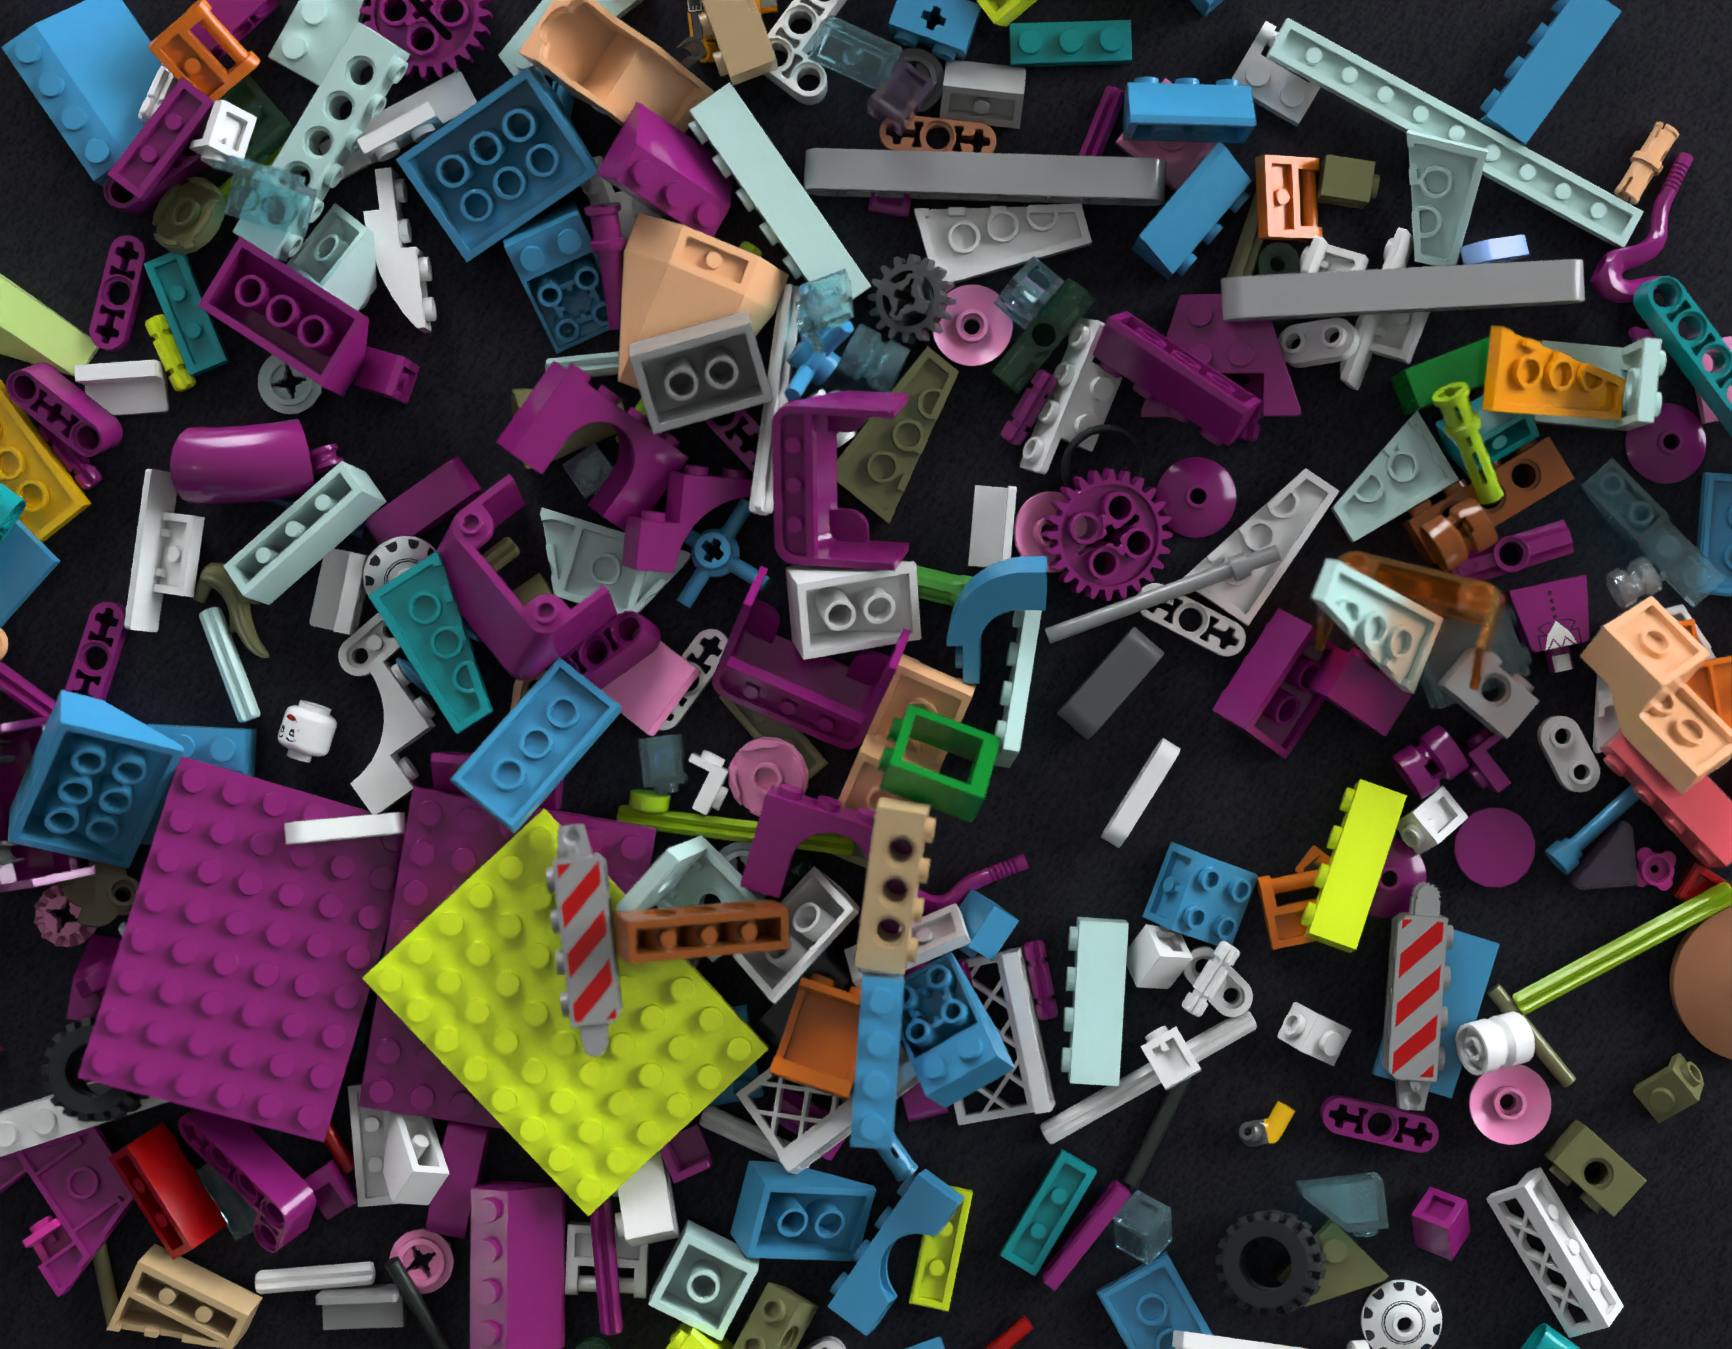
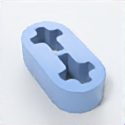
(1495, 250)

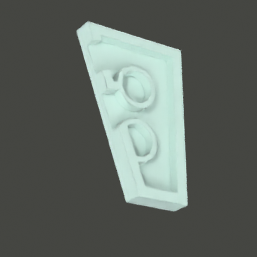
(1443, 192)
(1395, 481)

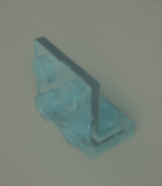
(268, 195)

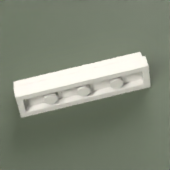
(1564, 1253)

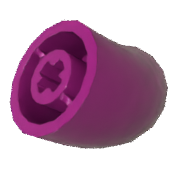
(241, 463)

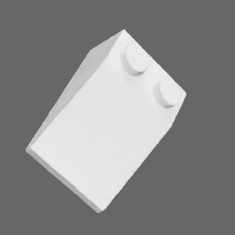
(851, 607)

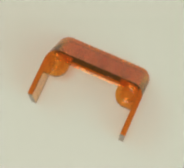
(1436, 591)

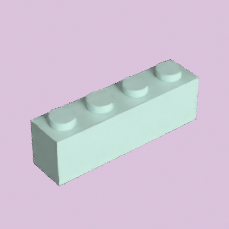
(304, 533)
(1097, 1001)

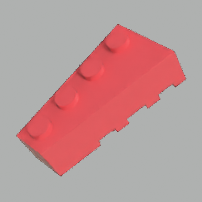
(1696, 817)

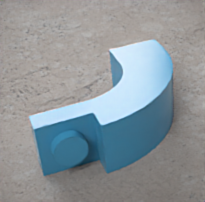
(999, 588)

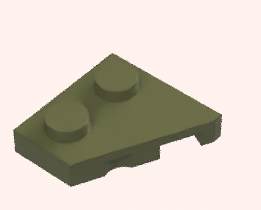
(1345, 1265)

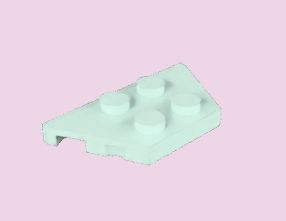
(590, 556)

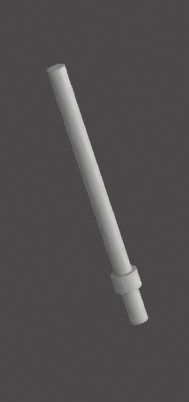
(1238, 566)

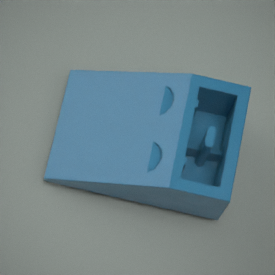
(560, 275)
(949, 1033)

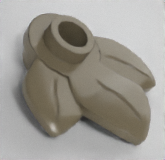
(97, 894)

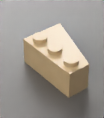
(741, 39)
(184, 1302)

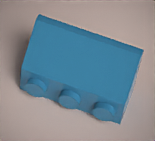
(1188, 111)
(1194, 213)

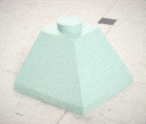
(339, 258)

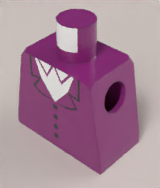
(1552, 618)

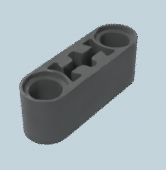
(1110, 683)

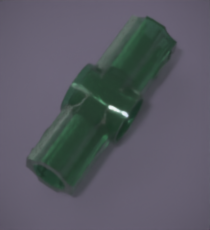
(1060, 317)

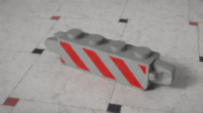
(587, 938)
(1416, 996)

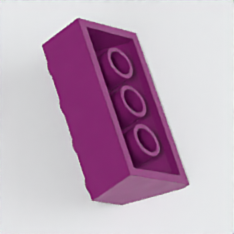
(288, 316)
(1174, 377)
(517, 1265)

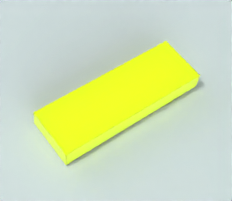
(939, 1260)

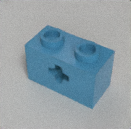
(949, 38)

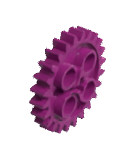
(408, 31)
(1092, 502)

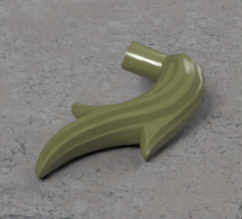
(216, 577)

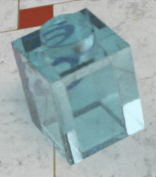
(663, 762)

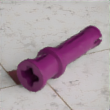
(608, 245)

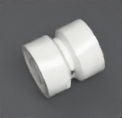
(1495, 1042)

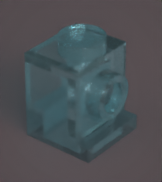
(1028, 292)

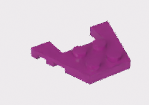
(1231, 350)
(80, 1190)

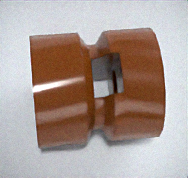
(1445, 540)

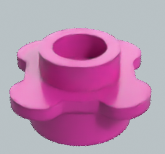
(1664, 861)

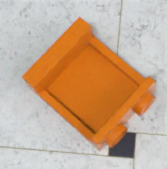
(820, 1038)

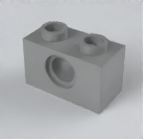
(1502, 713)

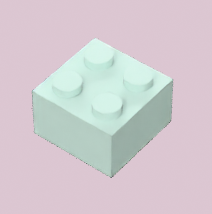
(703, 1280)

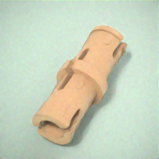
(1646, 163)

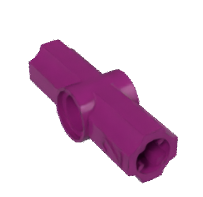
(1533, 548)

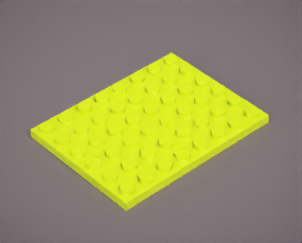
(487, 1003)

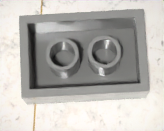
(700, 372)

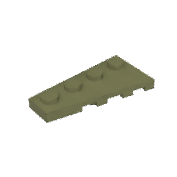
(886, 450)

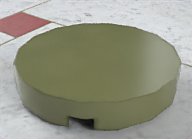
(189, 215)

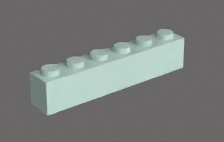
(771, 189)

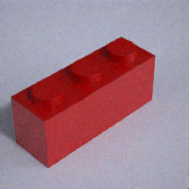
(168, 1191)

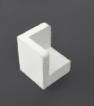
(1157, 957)

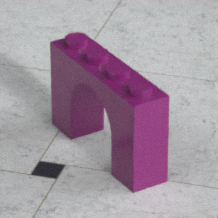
(565, 403)
(793, 817)

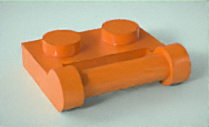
(189, 58)
(1280, 198)
(1284, 920)

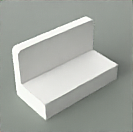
(126, 386)
(992, 525)
(339, 592)

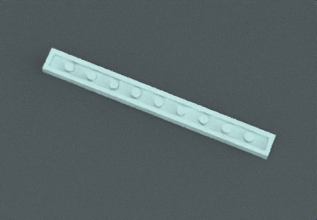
(1417, 111)

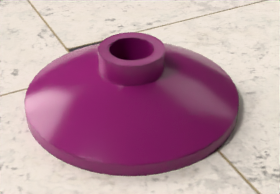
(1653, 460)
(1191, 518)
(1408, 870)

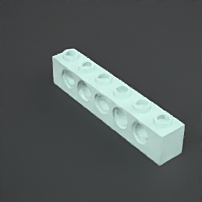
(322, 118)

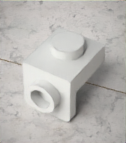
(1329, 258)
(712, 792)
(1313, 1034)

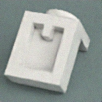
(225, 133)
(1431, 821)
(1170, 1056)

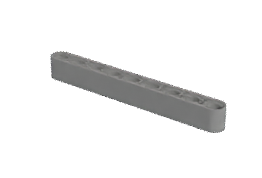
(985, 176)
(1402, 290)

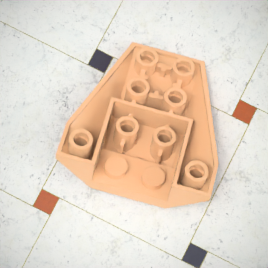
(686, 279)

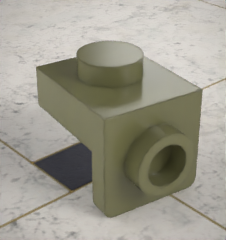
(1671, 1088)

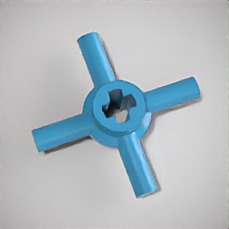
(815, 366)
(728, 563)

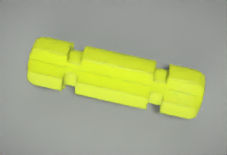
(169, 353)

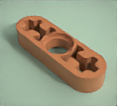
(928, 123)

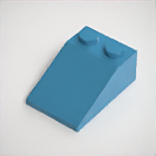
(800, 1214)

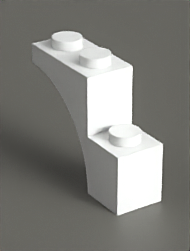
(405, 721)

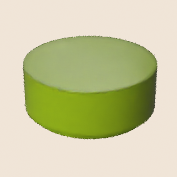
(648, 801)

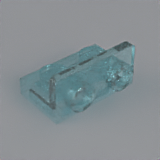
(824, 304)

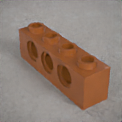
(1545, 473)
(701, 930)

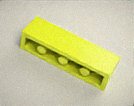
(1354, 865)

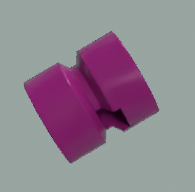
(1443, 756)

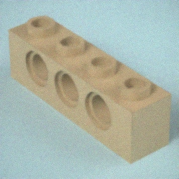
(875, 946)

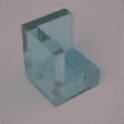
(1143, 1227)

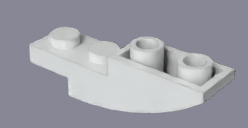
(400, 266)

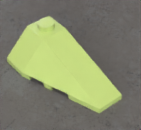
(39, 334)

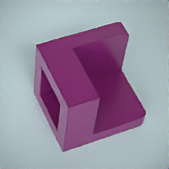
(687, 1153)
(332, 1189)
(1441, 1223)

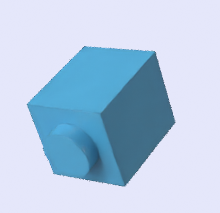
(986, 925)

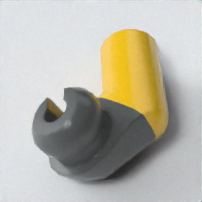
(1266, 1130)

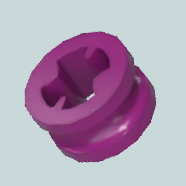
(324, 458)

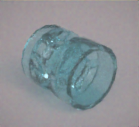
(873, 359)

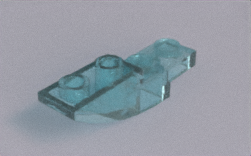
(1650, 533)

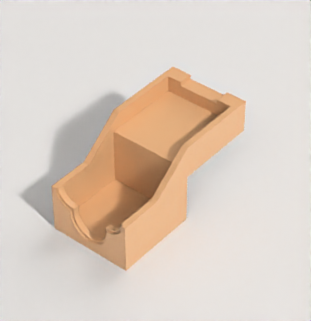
(611, 64)
(1647, 665)
(911, 685)

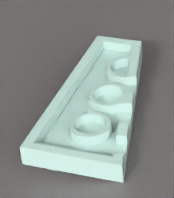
(1016, 690)

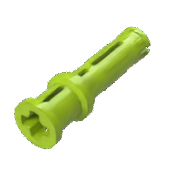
(1465, 425)

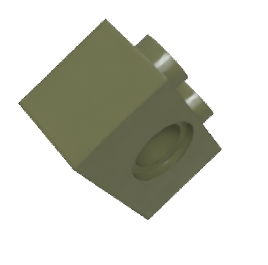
(1614, 1183)
(777, 1320)

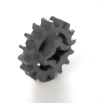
(904, 313)

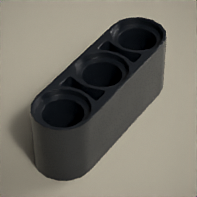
(773, 1021)

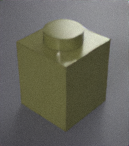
(1347, 182)

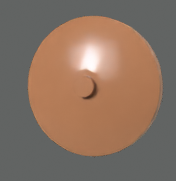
(1703, 982)

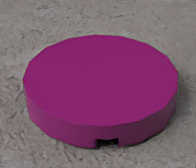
(1493, 847)

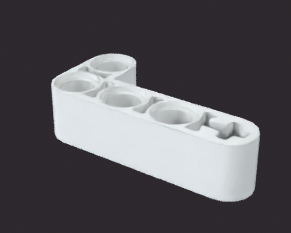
(798, 45)

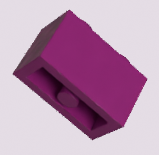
(1359, 689)

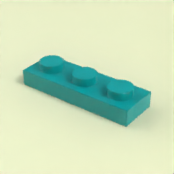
(1070, 43)
(190, 325)
(1048, 1212)

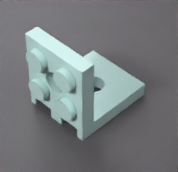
(1637, 363)
(685, 878)

